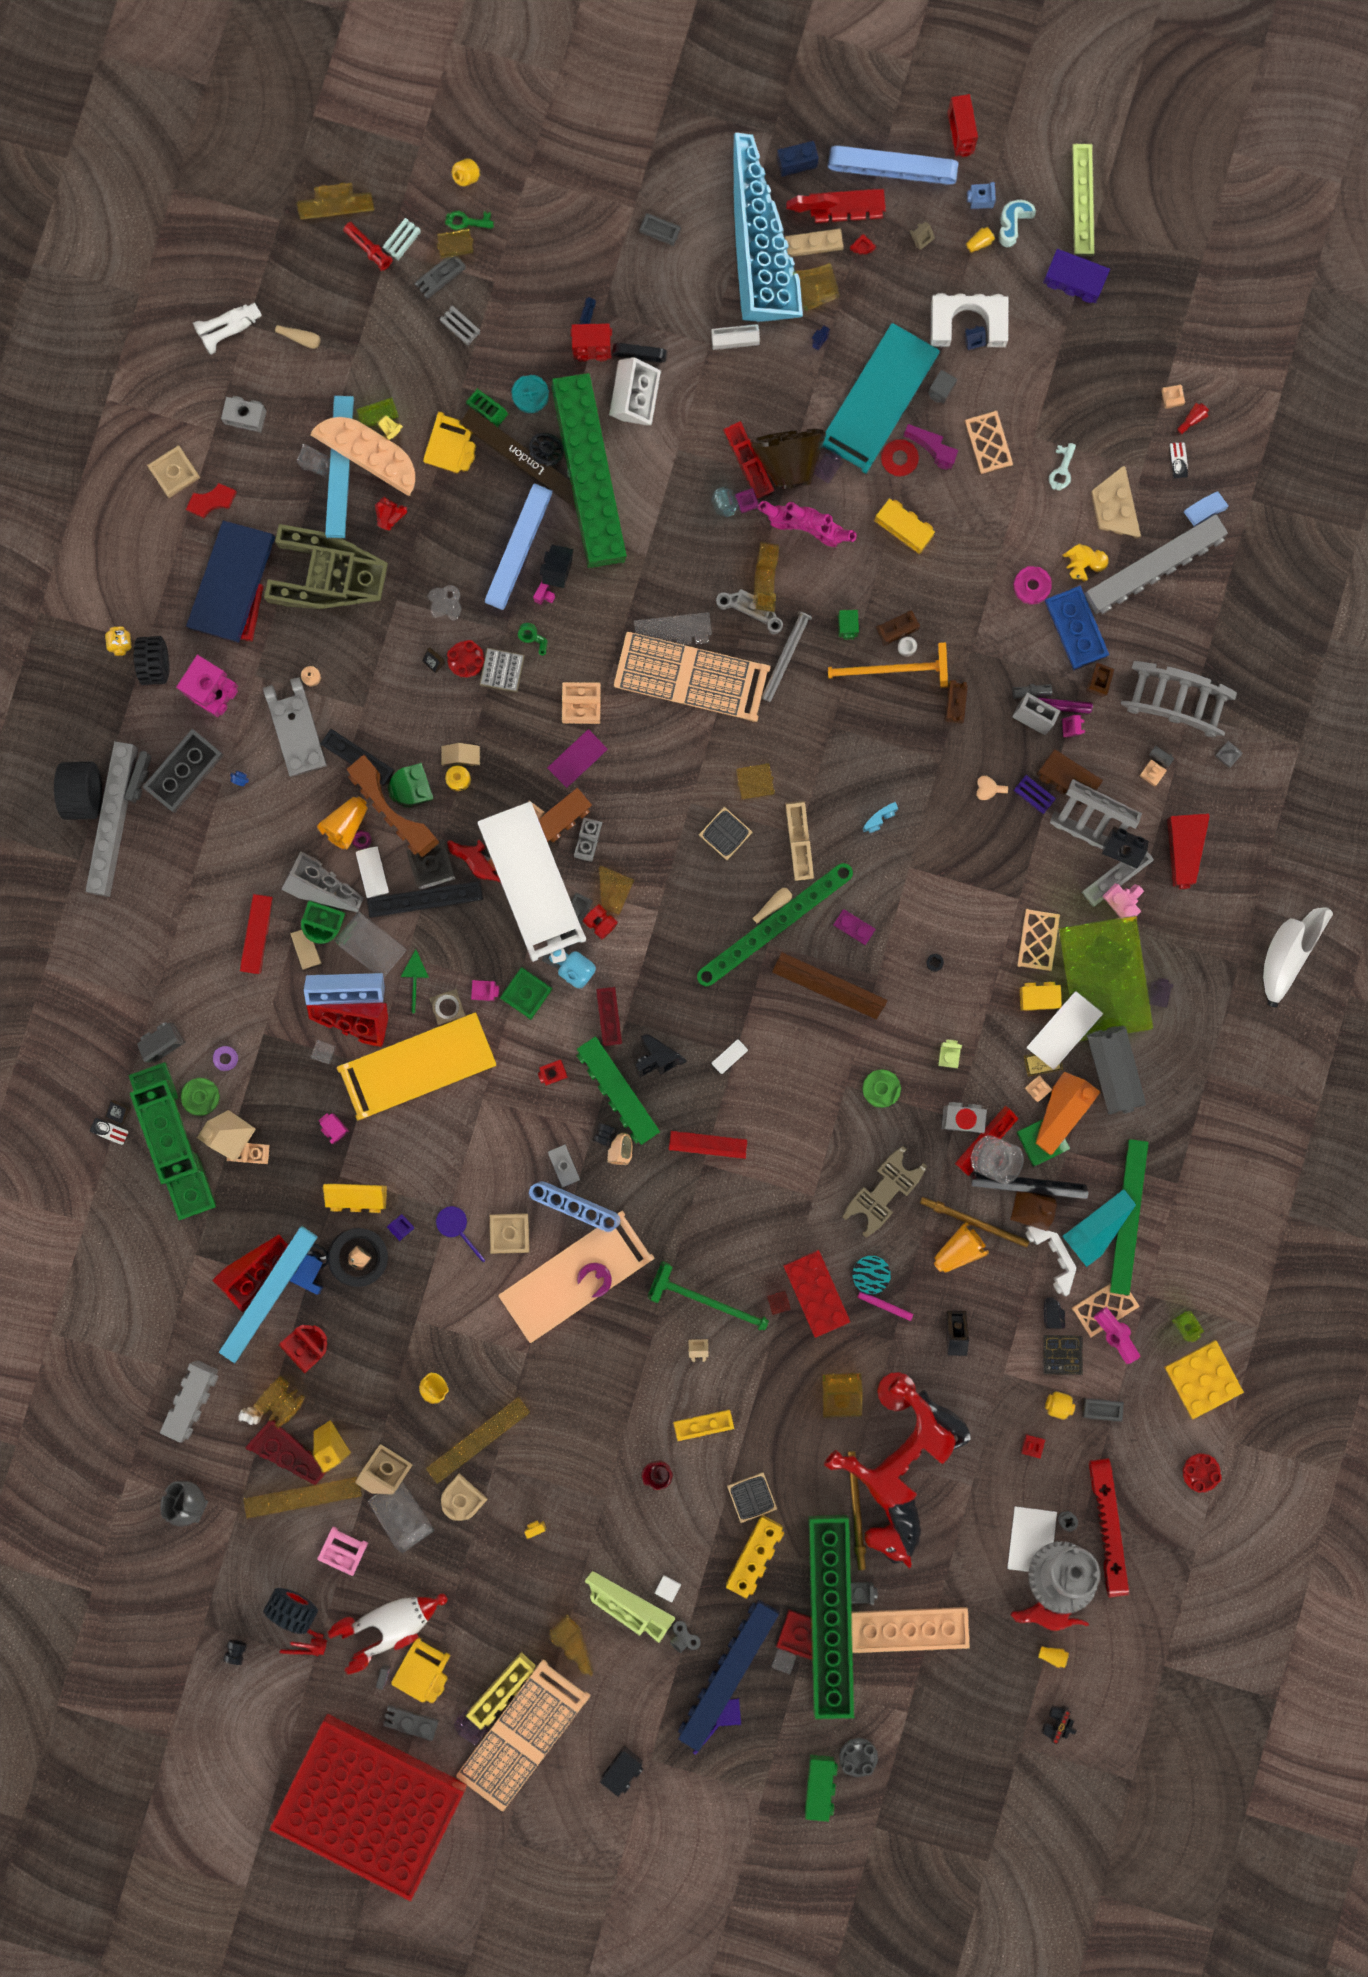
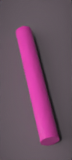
(884, 1305)

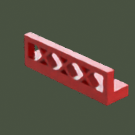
(708, 1144)

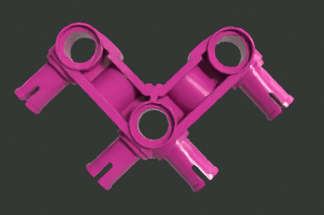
(808, 520)

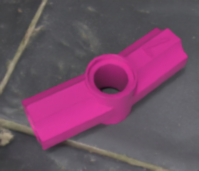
(1117, 1335)

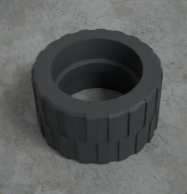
(78, 790)

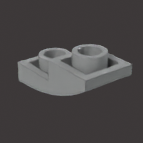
(588, 839)

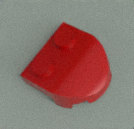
(305, 1346)

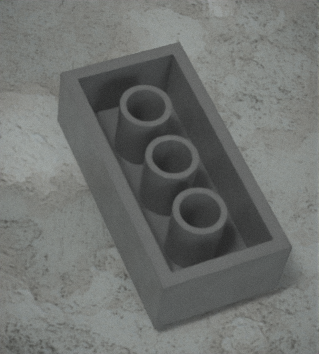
(183, 771)

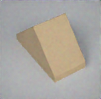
(460, 755)

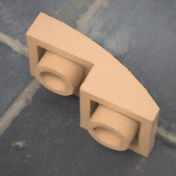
(254, 1154)

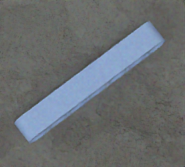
(893, 165)
(518, 546)

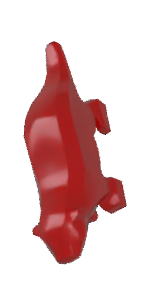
(474, 859)
(1046, 1618)

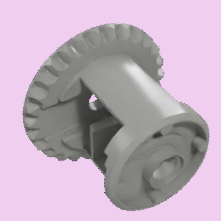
(1063, 1577)

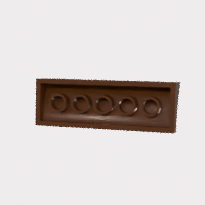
(829, 986)

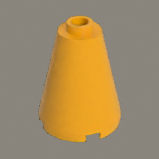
(344, 822)
(960, 1250)

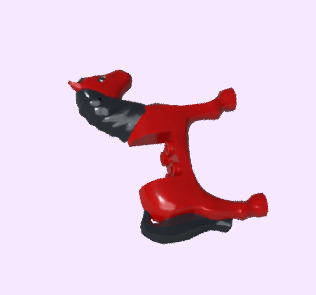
(935, 1434)

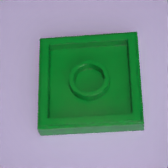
(526, 993)

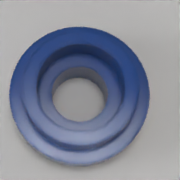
(239, 778)

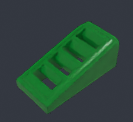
(496, 415)

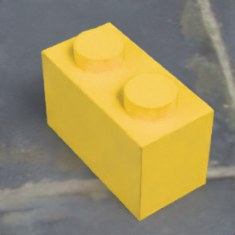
(1040, 997)

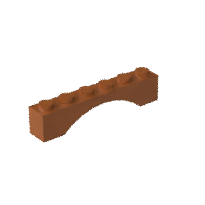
(417, 834)

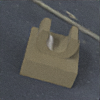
(922, 235)

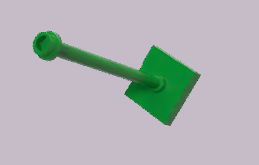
(662, 1283)

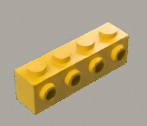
(754, 1555)

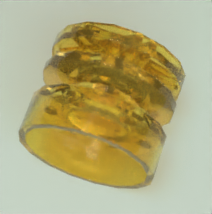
(279, 1402)

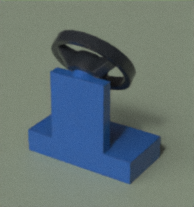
(309, 1269)

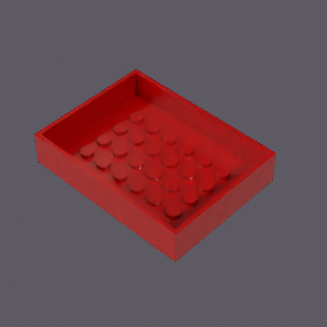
(368, 1807)

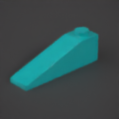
(1096, 1232)

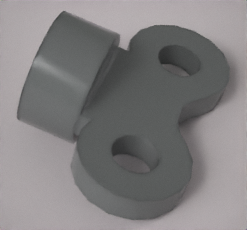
(683, 1638)

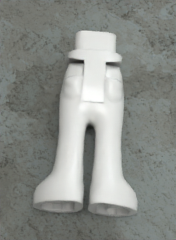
(236, 321)

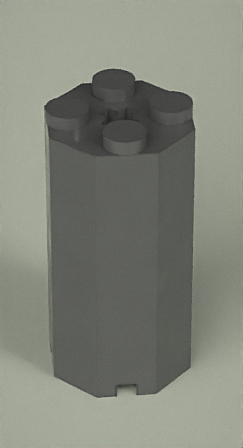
(1116, 1069)

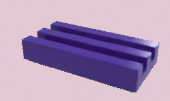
(1032, 792)

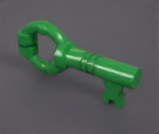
(466, 221)

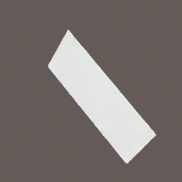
(1064, 1030)

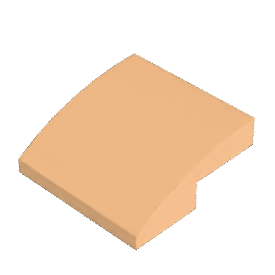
(581, 703)

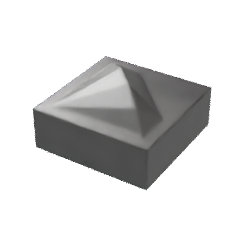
(1228, 754)

